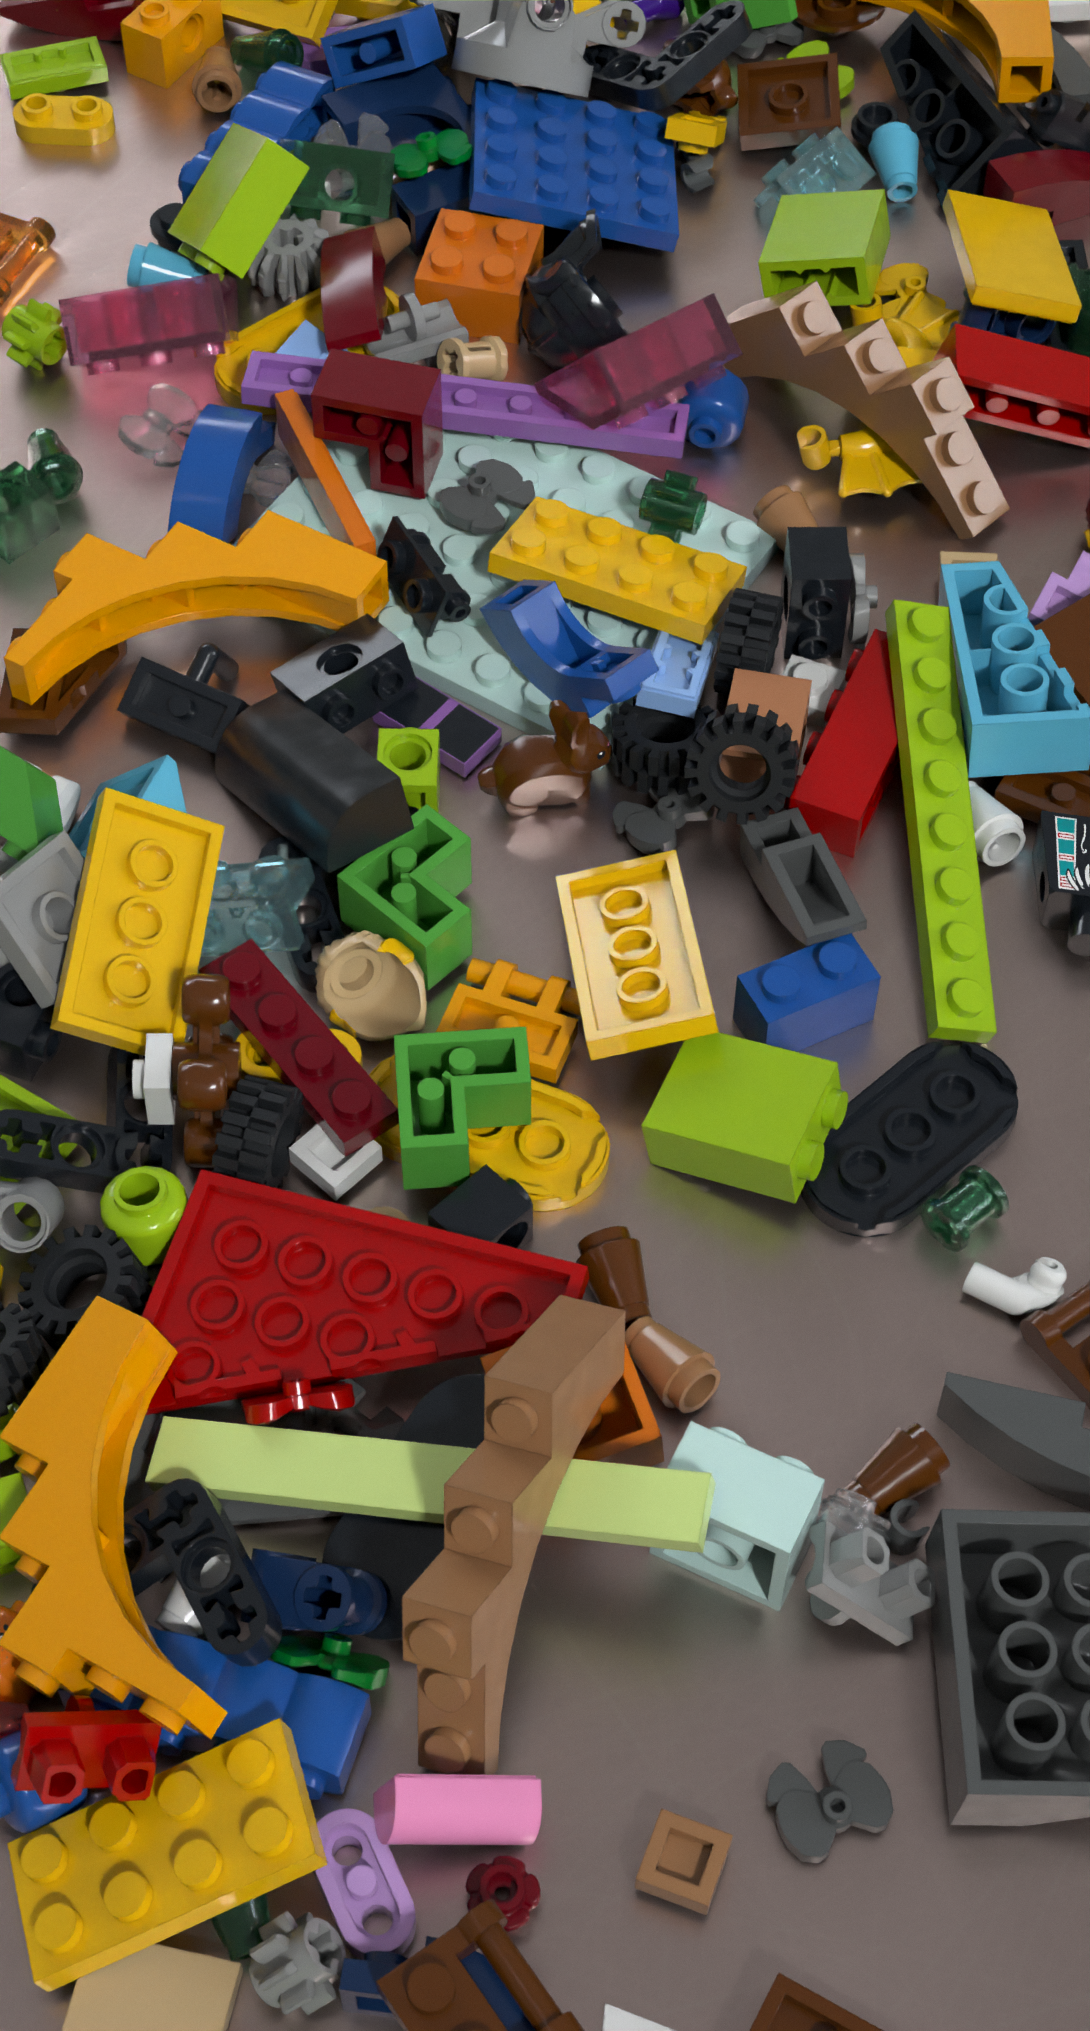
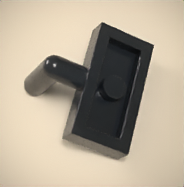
(185, 703)

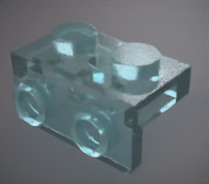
(819, 167)
(257, 903)

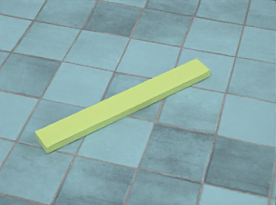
(408, 1481)

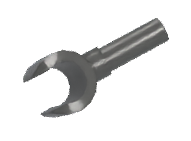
(694, 171)
(898, 1538)

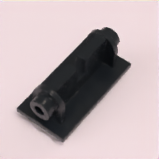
(1059, 120)
(419, 579)

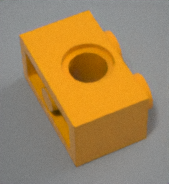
(169, 37)

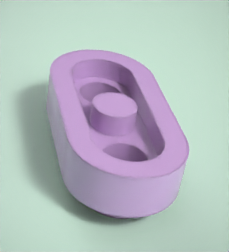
(365, 1887)

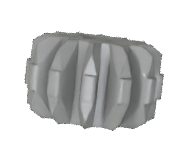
(289, 259)

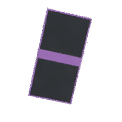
(463, 733)

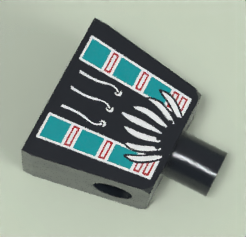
(1063, 876)

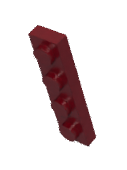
(303, 1050)

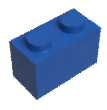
(384, 46)
(807, 995)

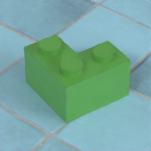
(411, 893)
(452, 1086)

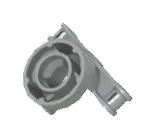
(537, 39)

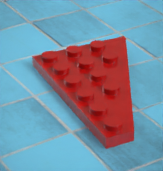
(329, 1292)

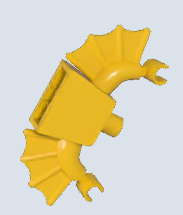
(866, 458)

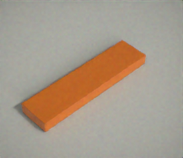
(320, 474)

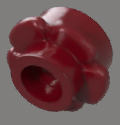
(508, 1873)

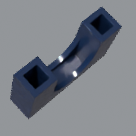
(412, 105)

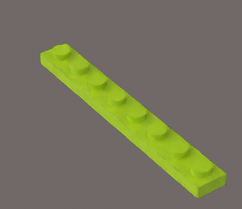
(939, 824)

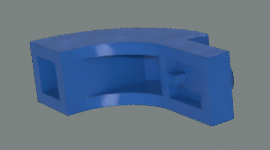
(216, 469)
(560, 653)

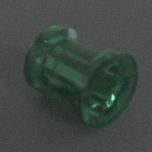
(964, 1208)

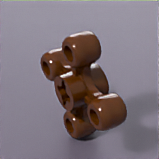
(205, 1066)

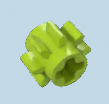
(34, 334)

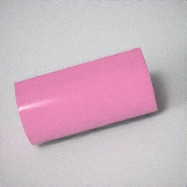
(458, 1809)

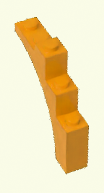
(1005, 35)
(191, 576)
(69, 1530)

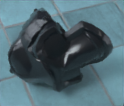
(562, 308)

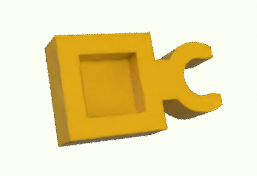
(696, 131)

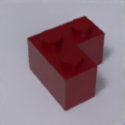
(389, 410)

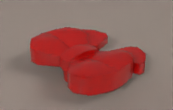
(296, 1397)

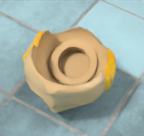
(371, 986)

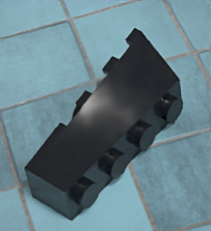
(950, 107)

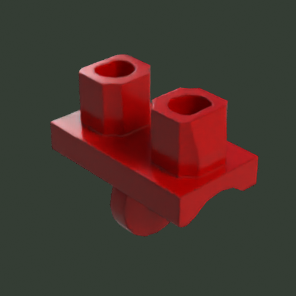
(86, 1750)

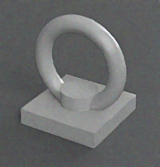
(38, 913)

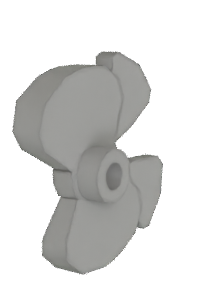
(861, 600)

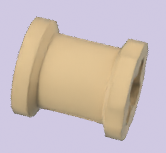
(477, 359)

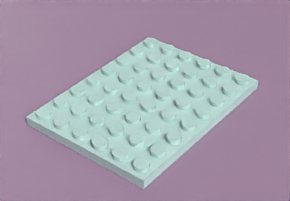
(465, 654)

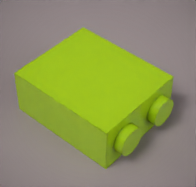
(237, 201)
(827, 240)
(745, 1115)

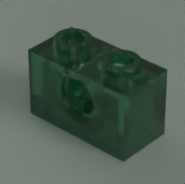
(365, 179)

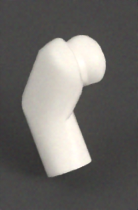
(1020, 1293)

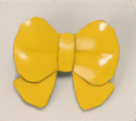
(903, 282)

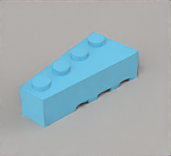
(1012, 695)

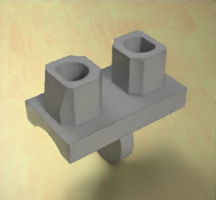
(417, 331)
(861, 1583)

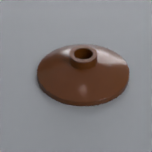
(837, 15)

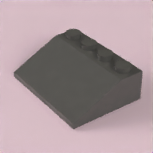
(1013, 1663)

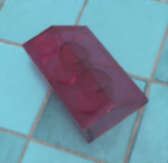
(151, 323)
(645, 367)

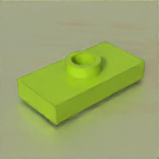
(54, 67)

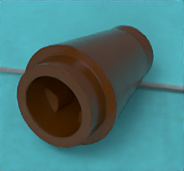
(616, 1271)
(901, 1468)

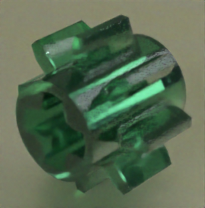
(673, 505)

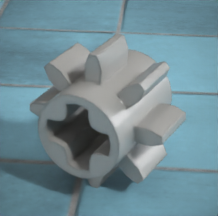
(297, 1963)

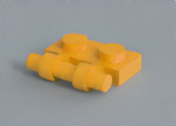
(548, 1031)

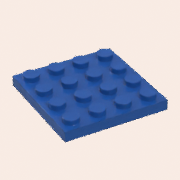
(560, 156)

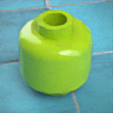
(144, 1210)

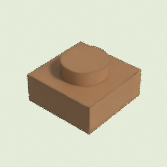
(683, 1861)

